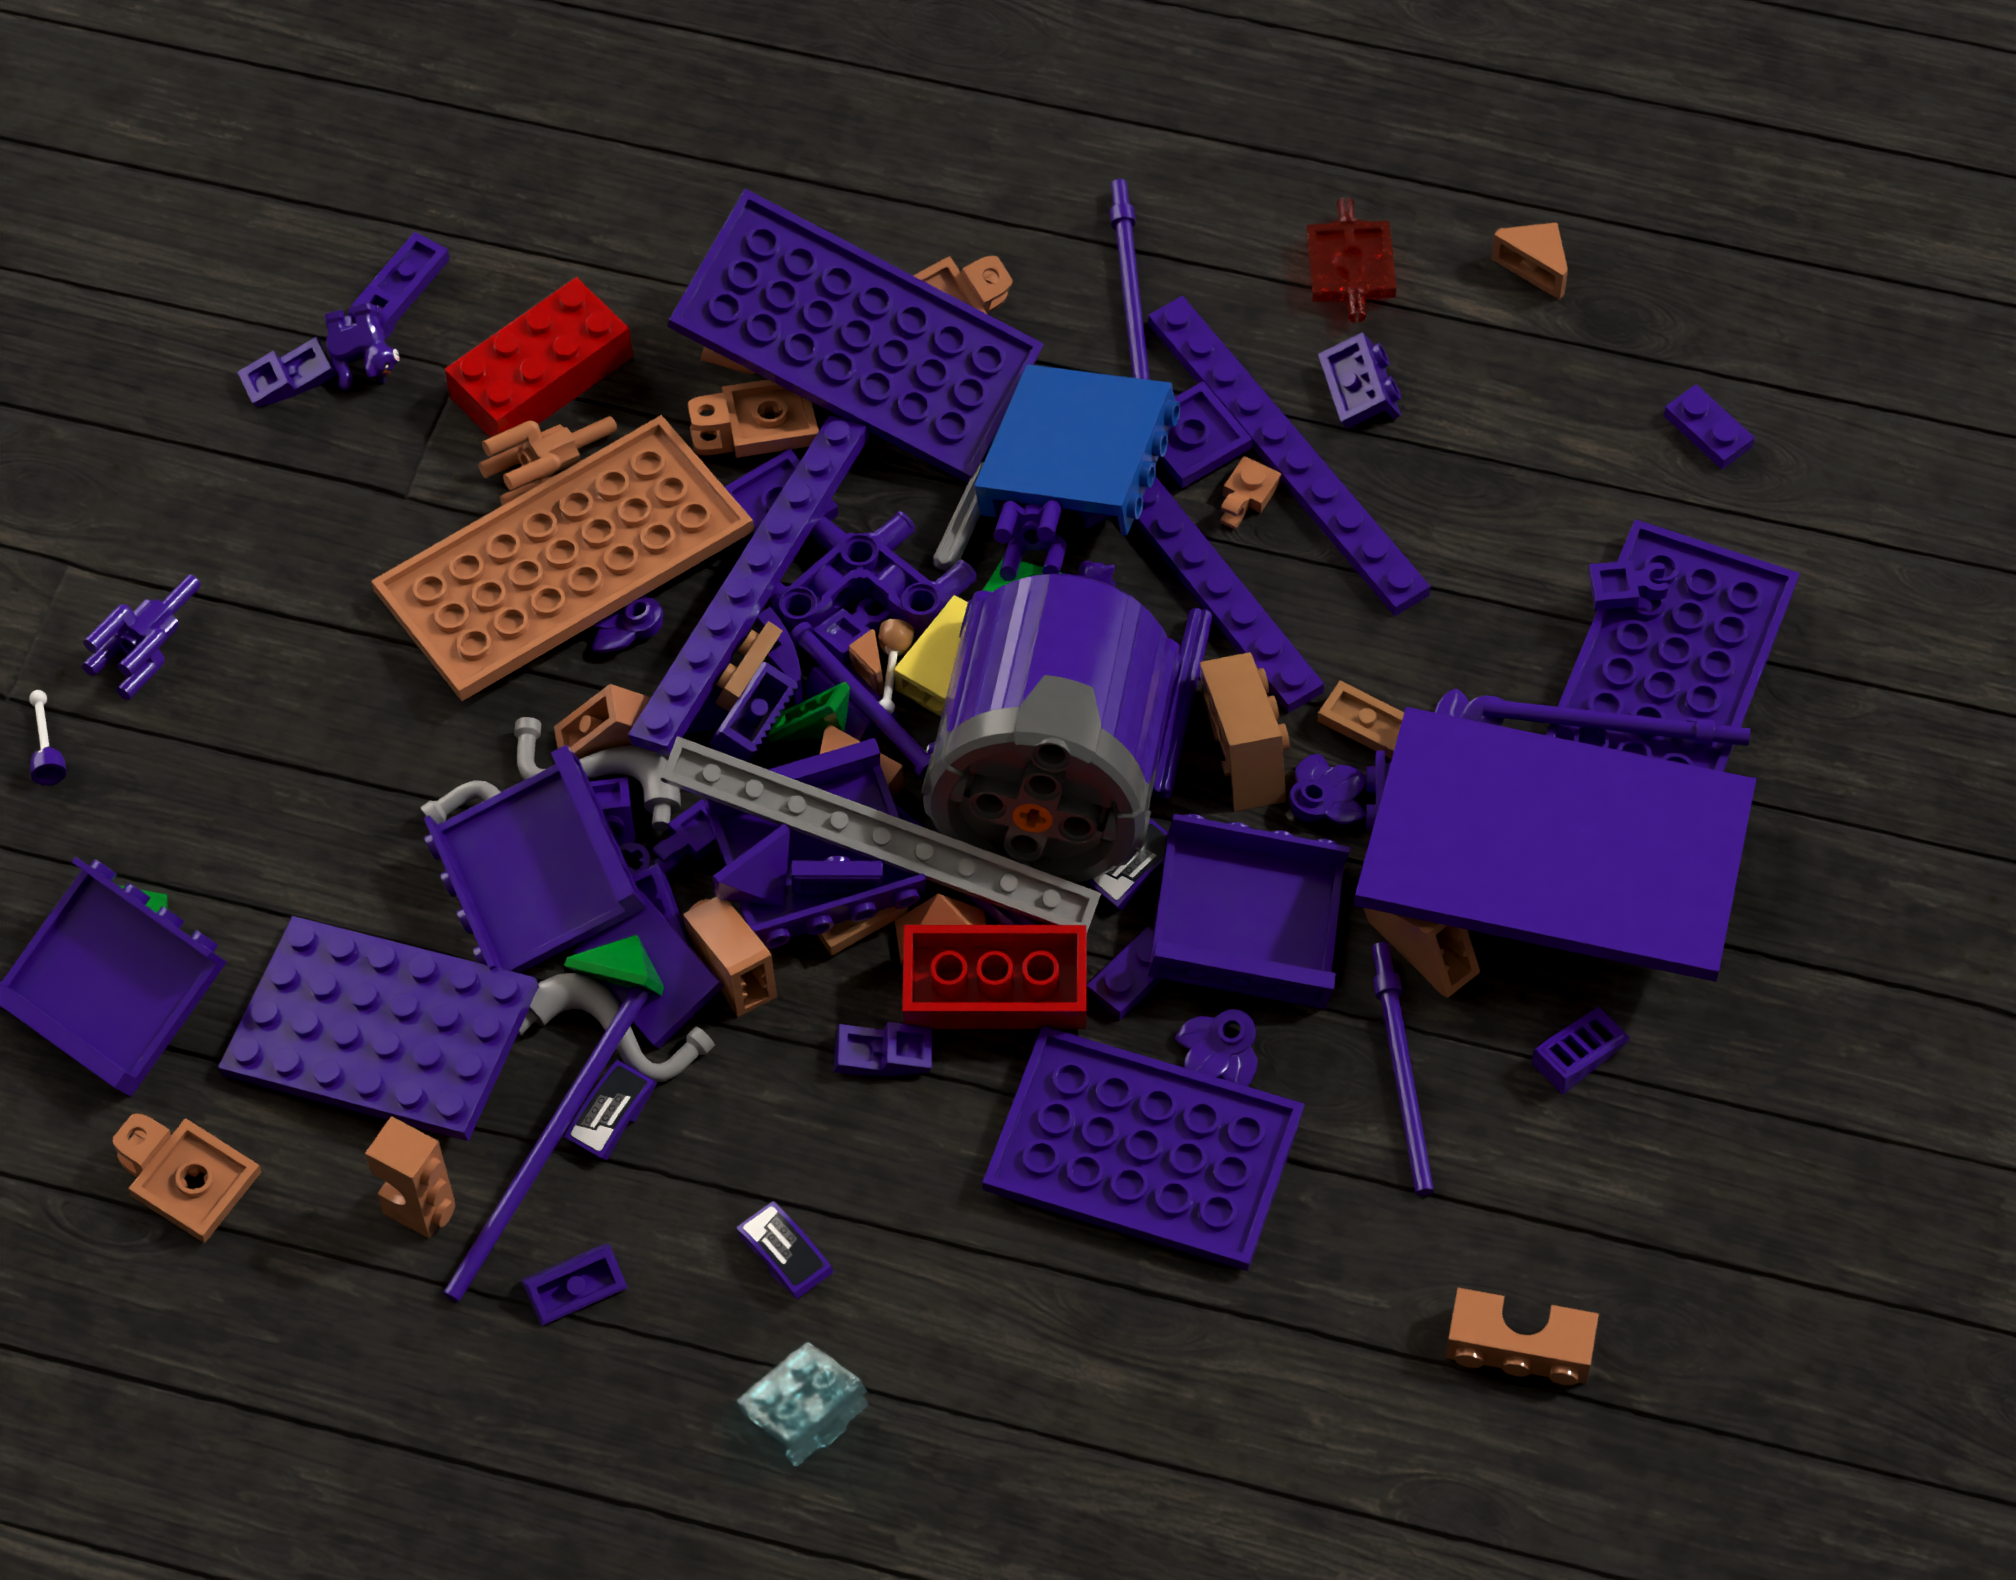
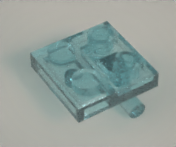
(805, 1401)

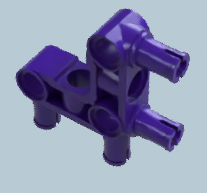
(882, 577)

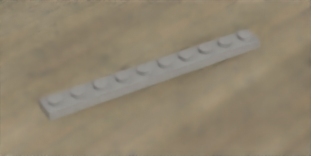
(878, 835)

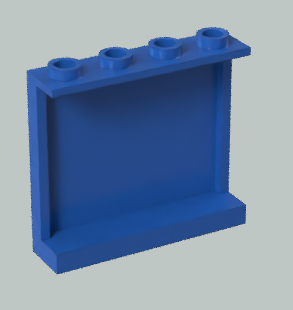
(1079, 443)

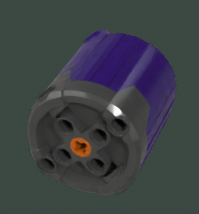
(1080, 730)

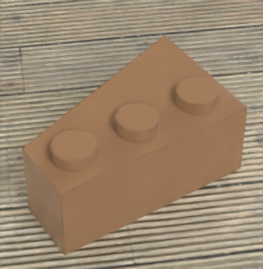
(1246, 729)

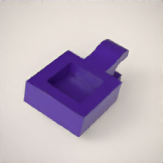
(689, 834)

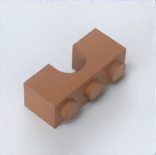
(414, 1177)
(1557, 1352)

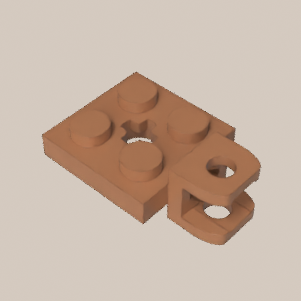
(974, 285)
(742, 423)
(166, 1159)

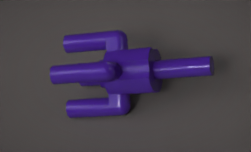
(1033, 530)
(139, 636)

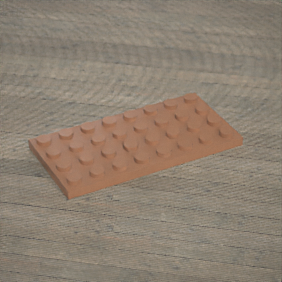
(562, 557)

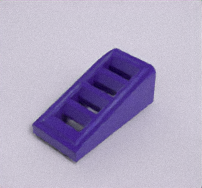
(1565, 1077)

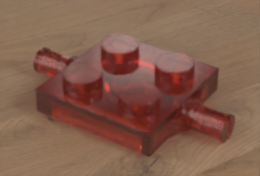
(1351, 260)

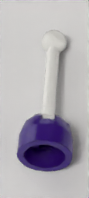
(42, 760)

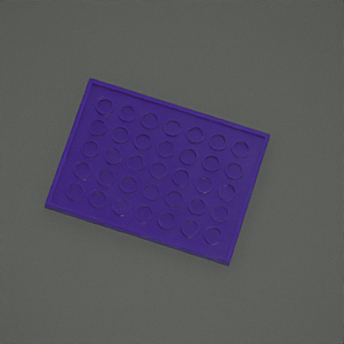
(1558, 843)

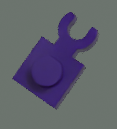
(1620, 585)
(844, 629)

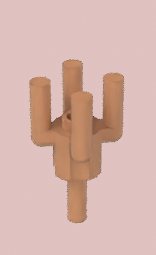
(539, 453)

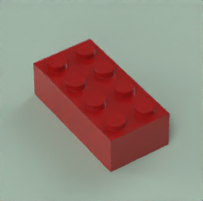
(540, 360)
(995, 976)

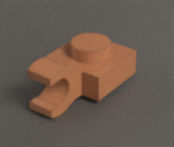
(1248, 487)

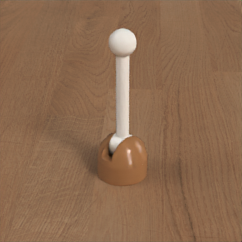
(895, 640)

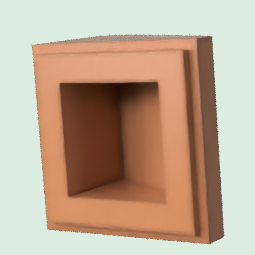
(866, 661)

